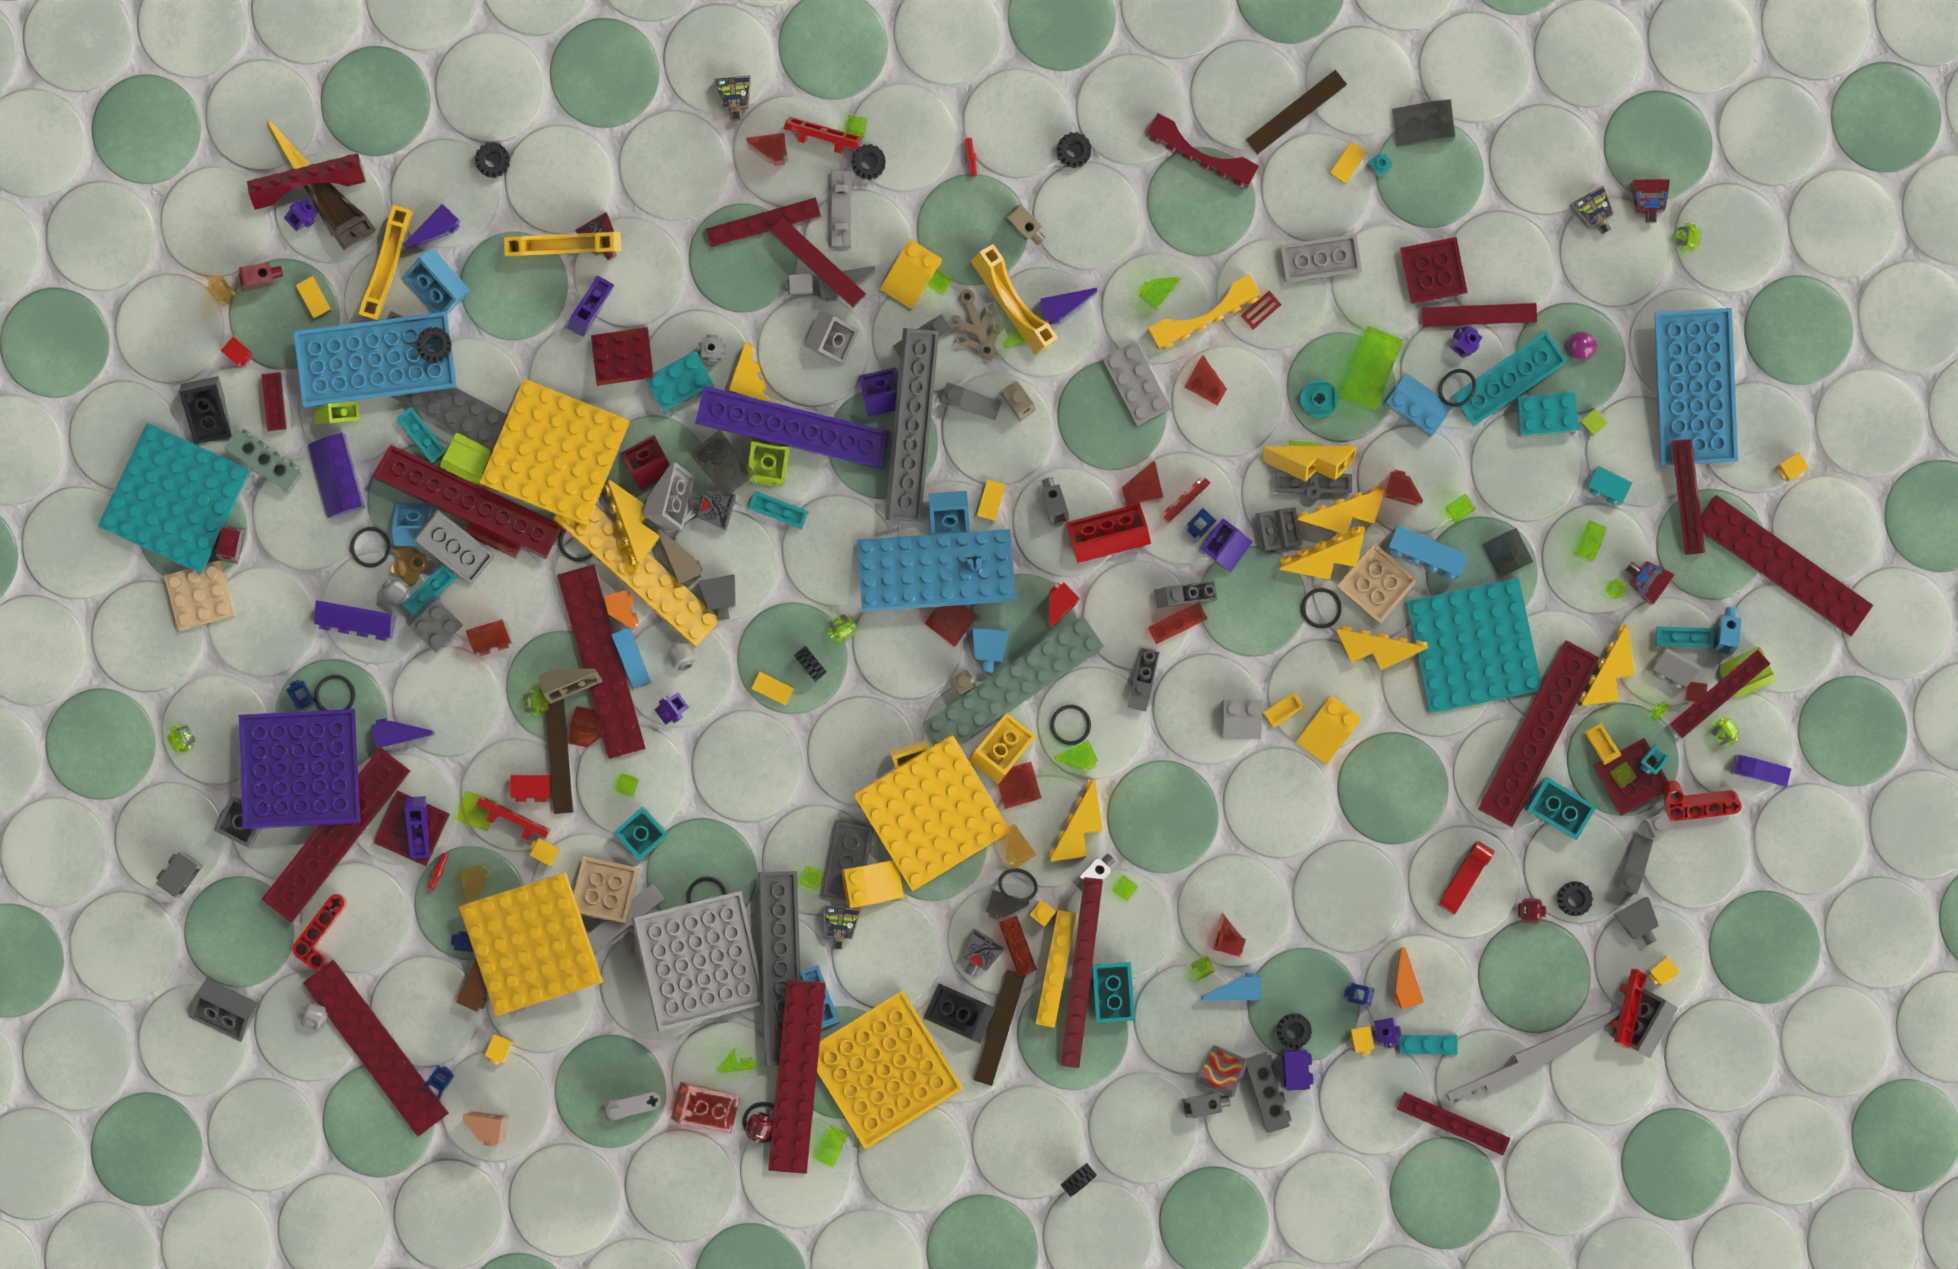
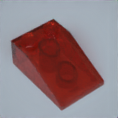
(705, 1107)

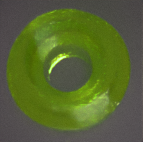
(1621, 586)

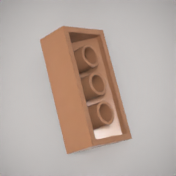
(487, 1126)

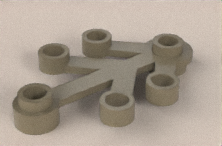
(978, 328)

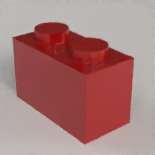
(530, 787)

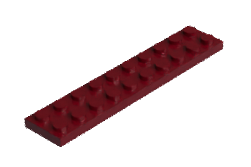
(467, 501)
(1784, 566)
(598, 651)
(1538, 733)
(332, 842)
(375, 1047)
(796, 1076)

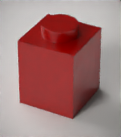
(237, 352)

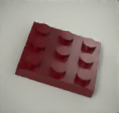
(1433, 270)
(622, 356)
(1640, 789)
(394, 833)

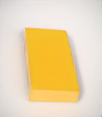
(1348, 162)
(313, 297)
(991, 500)
(772, 688)
(1283, 709)
(1602, 743)

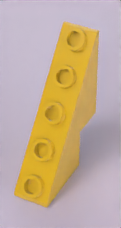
(746, 377)
(1306, 460)
(1338, 517)
(630, 520)
(1320, 558)
(1385, 650)
(1615, 665)
(1085, 820)

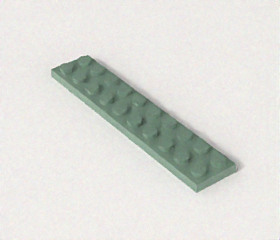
(1016, 682)

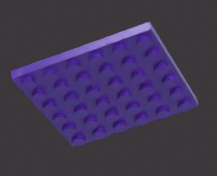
(299, 769)

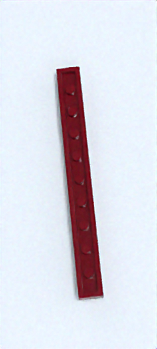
(1081, 972)

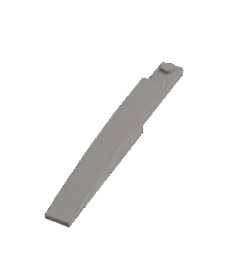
(609, 930)
(1533, 1057)

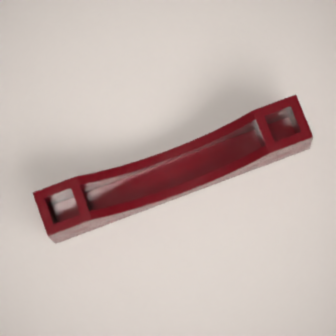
(1237, 169)
(342, 171)

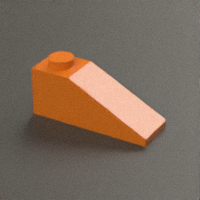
(1406, 986)

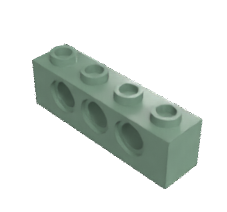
(285, 481)

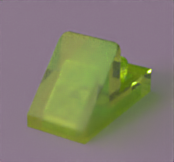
(730, 1063)

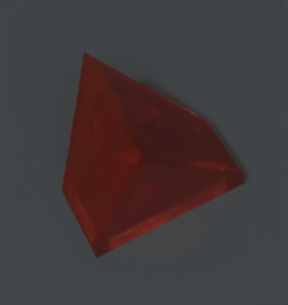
(586, 727)
(1228, 938)

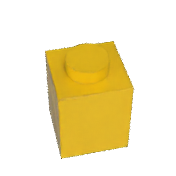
(1792, 467)
(544, 851)
(1042, 913)
(1662, 971)
(1362, 1040)
(498, 1049)

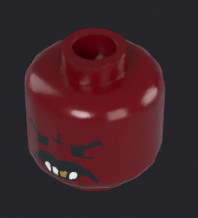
(1531, 910)
(759, 1127)

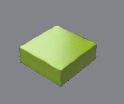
(1593, 422)

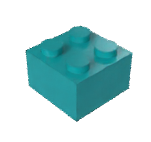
(641, 833)

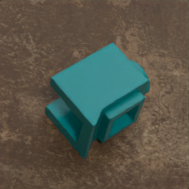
(1381, 164)
(1659, 755)

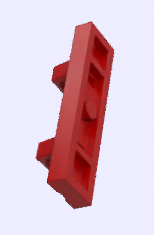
(824, 133)
(529, 825)
(1633, 994)

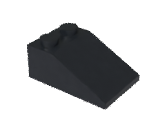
(205, 409)
(959, 1013)

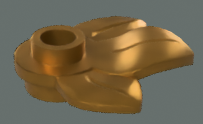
(406, 564)

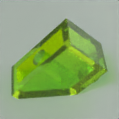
(1157, 290)
(1590, 541)
(1079, 756)
(832, 1146)

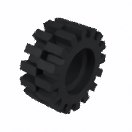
(1074, 138)
(492, 148)
(868, 150)
(434, 333)
(810, 663)
(1563, 898)
(1294, 1042)
(1078, 1180)

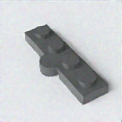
(1314, 485)

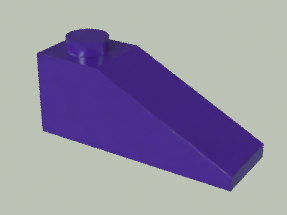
(438, 225)
(590, 306)
(1060, 306)
(391, 732)
(1760, 770)
(417, 827)

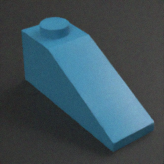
(1239, 989)

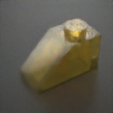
(221, 290)
(1018, 848)
(474, 881)

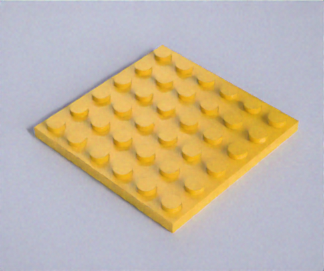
(555, 452)
(932, 812)
(531, 944)
(885, 1070)

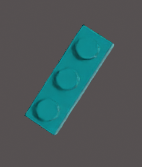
(421, 435)
(778, 510)
(434, 585)
(1685, 637)
(1429, 1044)

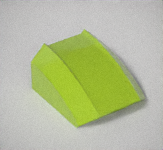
(466, 458)
(768, 462)
(1762, 679)

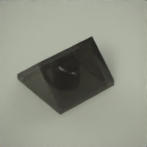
(1507, 552)

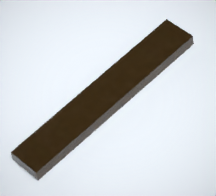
(1296, 112)
(559, 757)
(999, 1028)

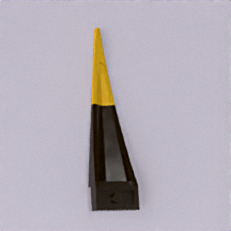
(337, 212)

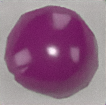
(1581, 345)

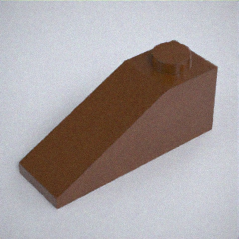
(473, 990)

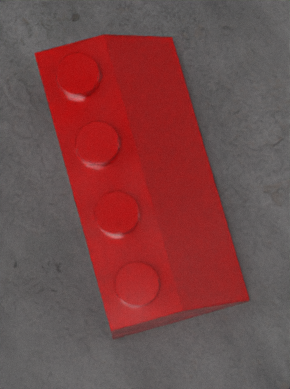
(1108, 533)
(1060, 602)

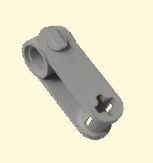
(632, 1105)

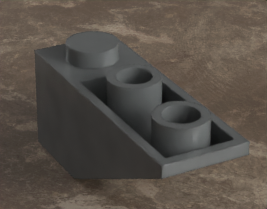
(1185, 594)
(1143, 679)

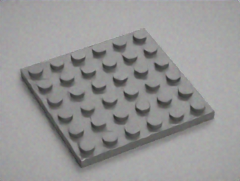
(698, 960)

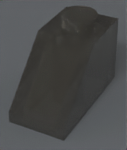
(1001, 906)

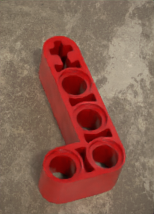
(1725, 802)
(1465, 877)
(322, 929)

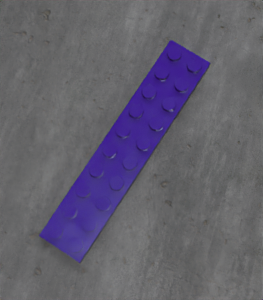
(792, 427)

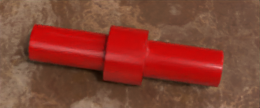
(970, 157)
(437, 871)

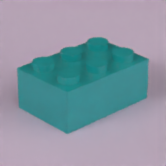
(679, 381)
(1547, 414)
(1560, 808)
(1113, 992)

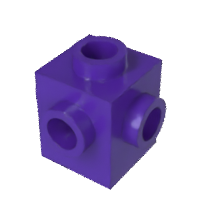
(301, 214)
(1465, 341)
(671, 708)
(1384, 1026)

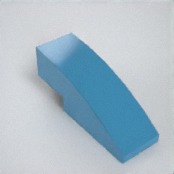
(631, 658)
(829, 1013)

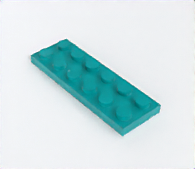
(1511, 378)

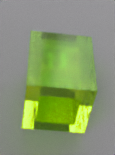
(1459, 509)

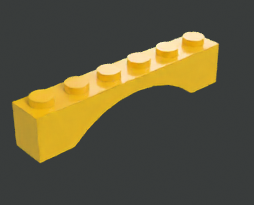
(562, 243)
(386, 266)
(993, 272)
(1169, 330)
(1055, 968)

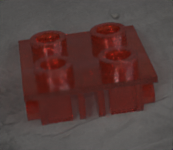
(1019, 786)

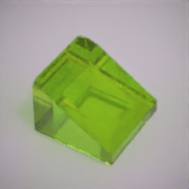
(1014, 340)
(627, 784)

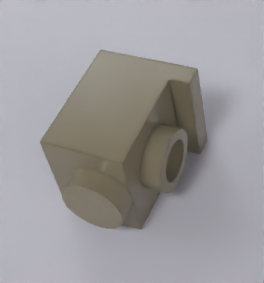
(963, 682)

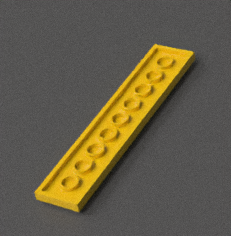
(649, 582)

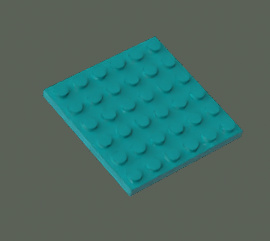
(174, 498)
(1475, 645)

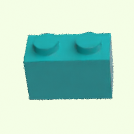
(1608, 485)

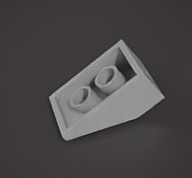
(670, 498)

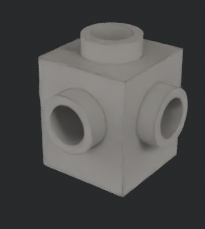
(716, 354)

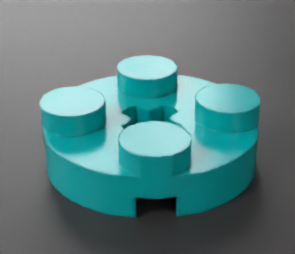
(1310, 392)

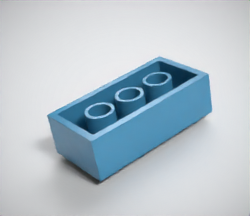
(1427, 553)

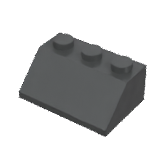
(223, 1009)
(1651, 1023)

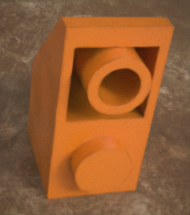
(619, 607)

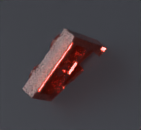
(1206, 382)
(1143, 486)

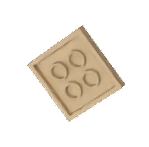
(1377, 583)
(199, 597)
(605, 889)

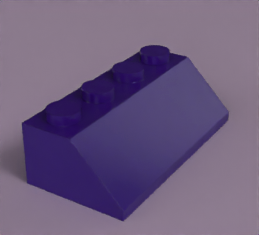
(336, 475)
(354, 619)

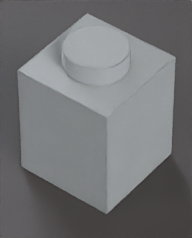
(800, 284)
(1658, 824)

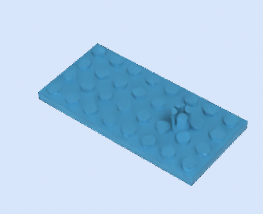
(370, 360)
(1696, 383)
(936, 570)

